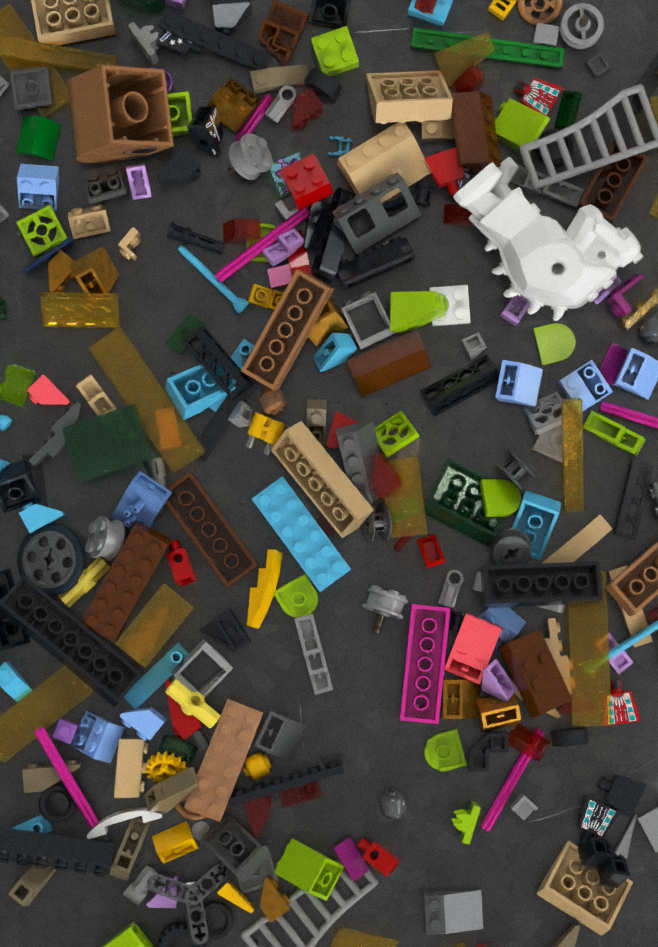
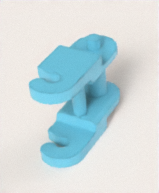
(341, 140)

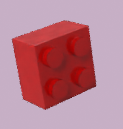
(306, 181)

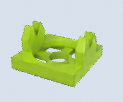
(35, 218)
(389, 424)
(466, 821)

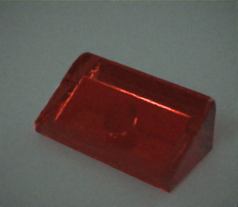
(528, 742)

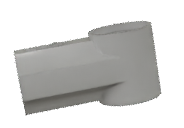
(280, 105)
(450, 590)
(138, 889)

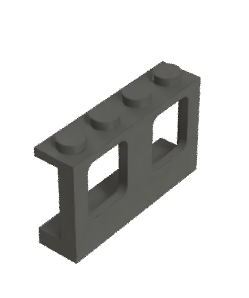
(383, 224)

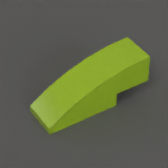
(614, 433)

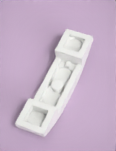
(101, 828)

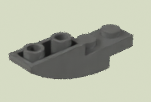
(55, 444)

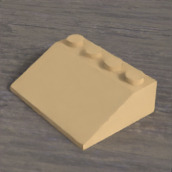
(72, 20)
(409, 96)
(382, 156)
(580, 893)

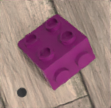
(618, 304)

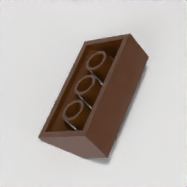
(475, 130)
(389, 363)

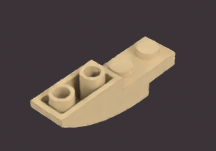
(555, 648)

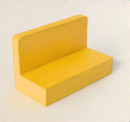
(174, 842)

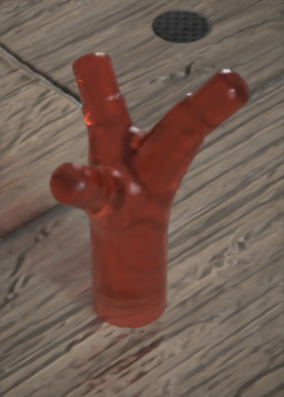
(402, 541)

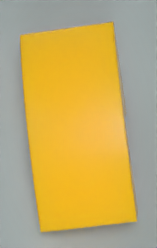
(264, 297)

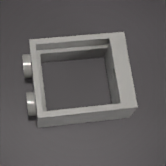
(381, 336)
(225, 668)

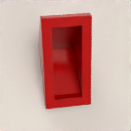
(431, 551)

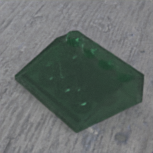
(107, 443)
(459, 503)

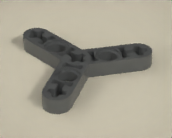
(183, 895)

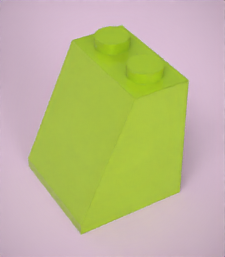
(519, 124)
(415, 309)
(309, 869)
(129, 937)

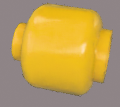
(257, 766)

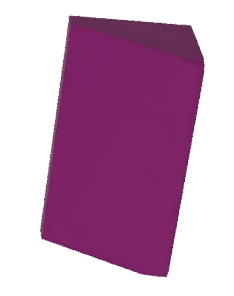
(612, 362)
(351, 858)

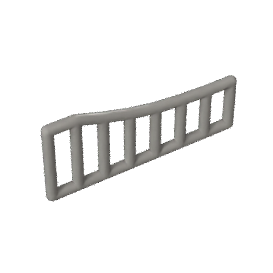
(575, 129)
(330, 918)

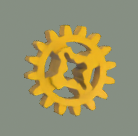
(164, 766)

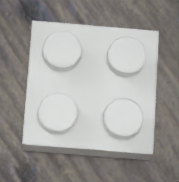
(458, 305)

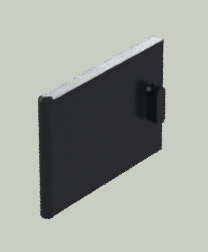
(315, 224)

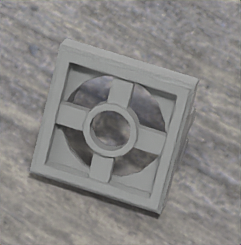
(145, 41)
(538, 427)

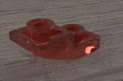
(300, 794)

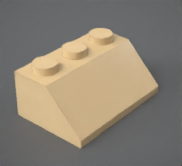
(130, 767)

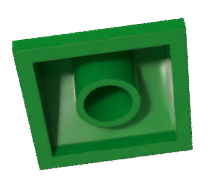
(38, 137)

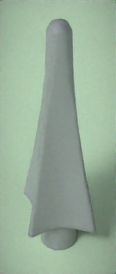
(623, 846)

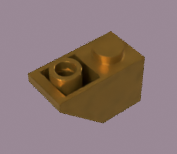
(59, 272)
(272, 901)

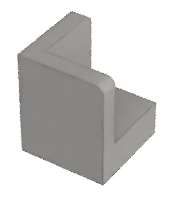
(545, 34)
(286, 207)
(523, 806)

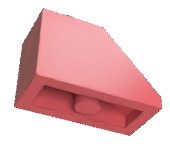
(47, 393)

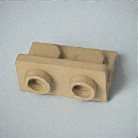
(88, 221)
(130, 240)

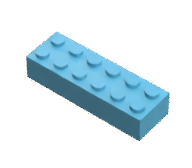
(301, 534)

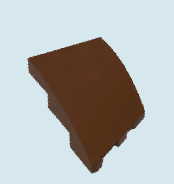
(282, 30)

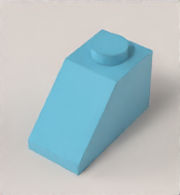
(334, 351)
(37, 516)
(13, 682)

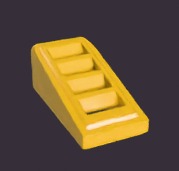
(499, 12)
(234, 895)

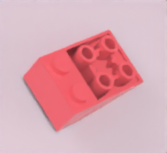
(473, 648)

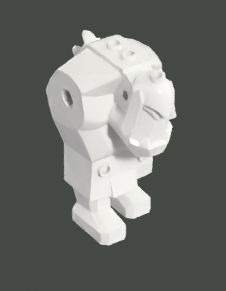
(535, 250)

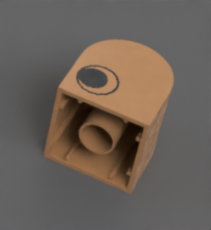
(119, 113)

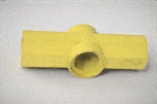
(86, 581)
(192, 703)

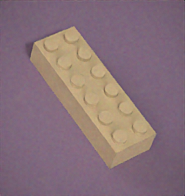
(321, 479)

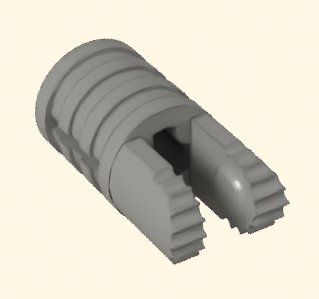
(161, 470)

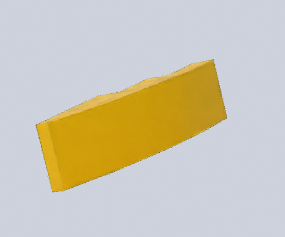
(262, 595)

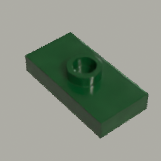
(568, 109)
(185, 329)

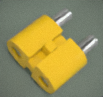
(266, 429)

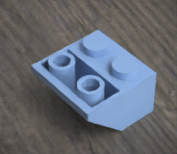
(38, 186)
(638, 374)
(519, 383)
(585, 384)
(507, 619)
(144, 720)
(98, 737)

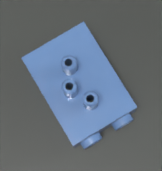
(141, 501)

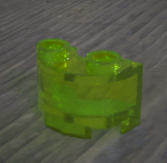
(16, 384)

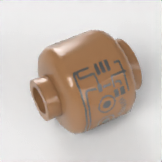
(272, 401)

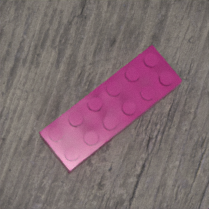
(424, 664)

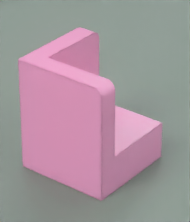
(279, 276)

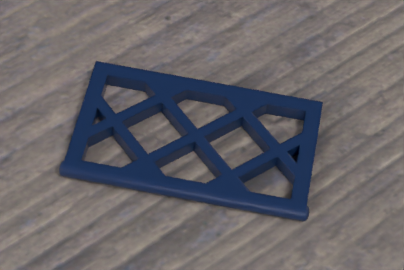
(38, 262)

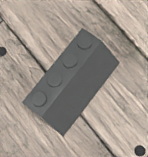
(358, 449)

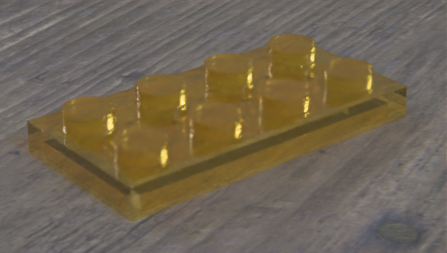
(80, 310)
(407, 502)
(154, 625)

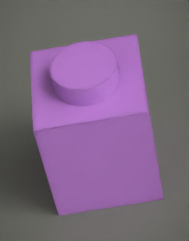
(66, 730)

